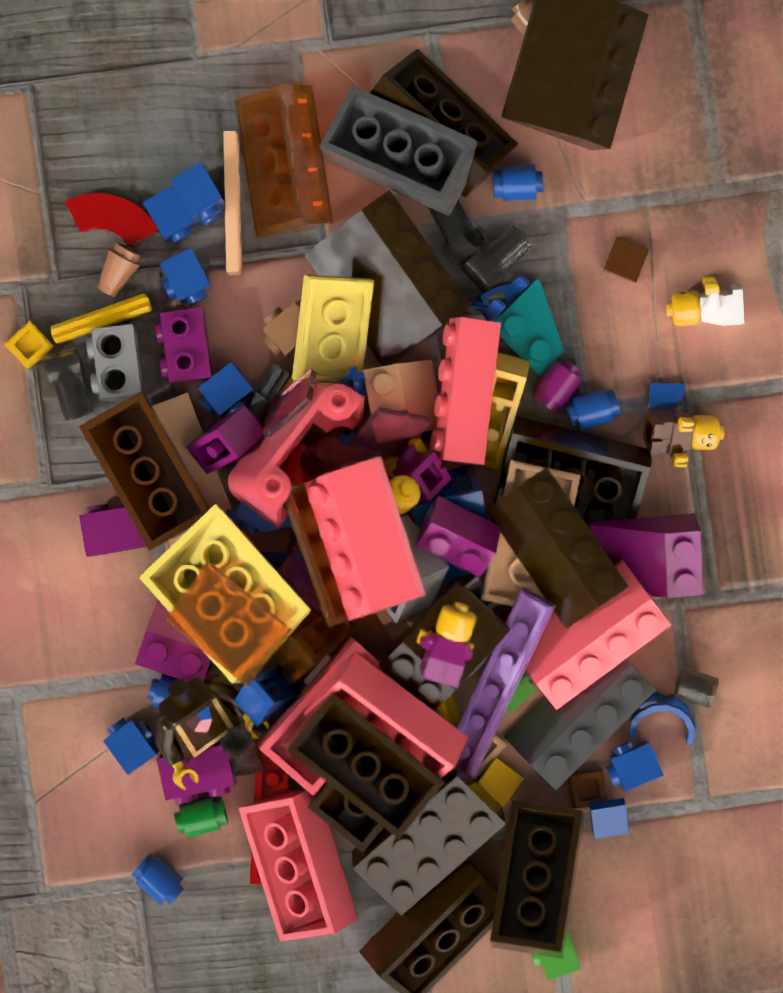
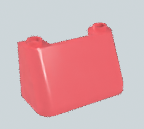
(258, 476)

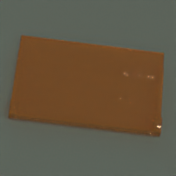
(228, 624)

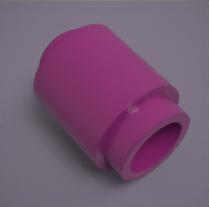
(557, 384)

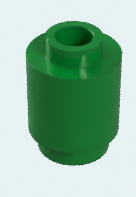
(201, 816)

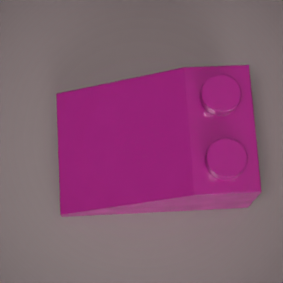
(658, 551)
(170, 651)

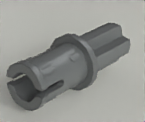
(268, 391)

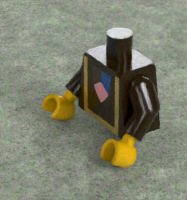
(194, 720)

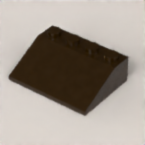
(575, 69)
(411, 286)
(609, 469)

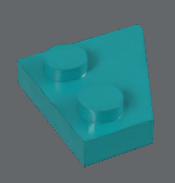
(530, 329)

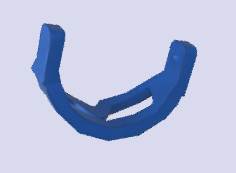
(497, 307)
(664, 702)

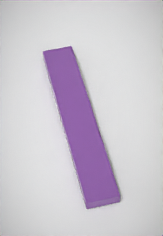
(502, 676)

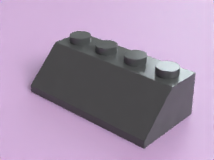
(399, 150)
(565, 738)

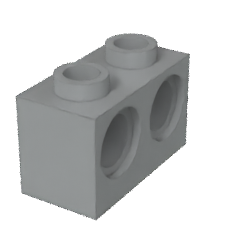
(126, 361)

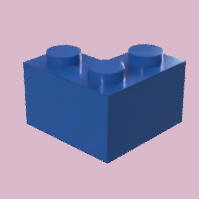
(186, 204)

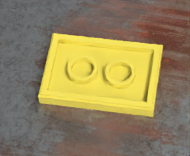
(332, 326)

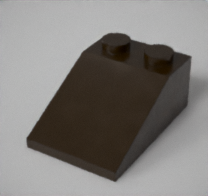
(405, 654)

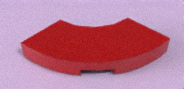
(111, 214)

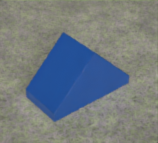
(265, 696)

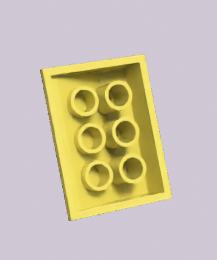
(225, 546)

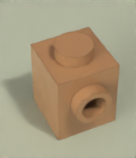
(282, 330)

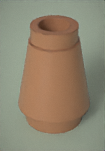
(118, 268)

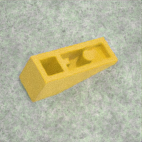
(506, 396)

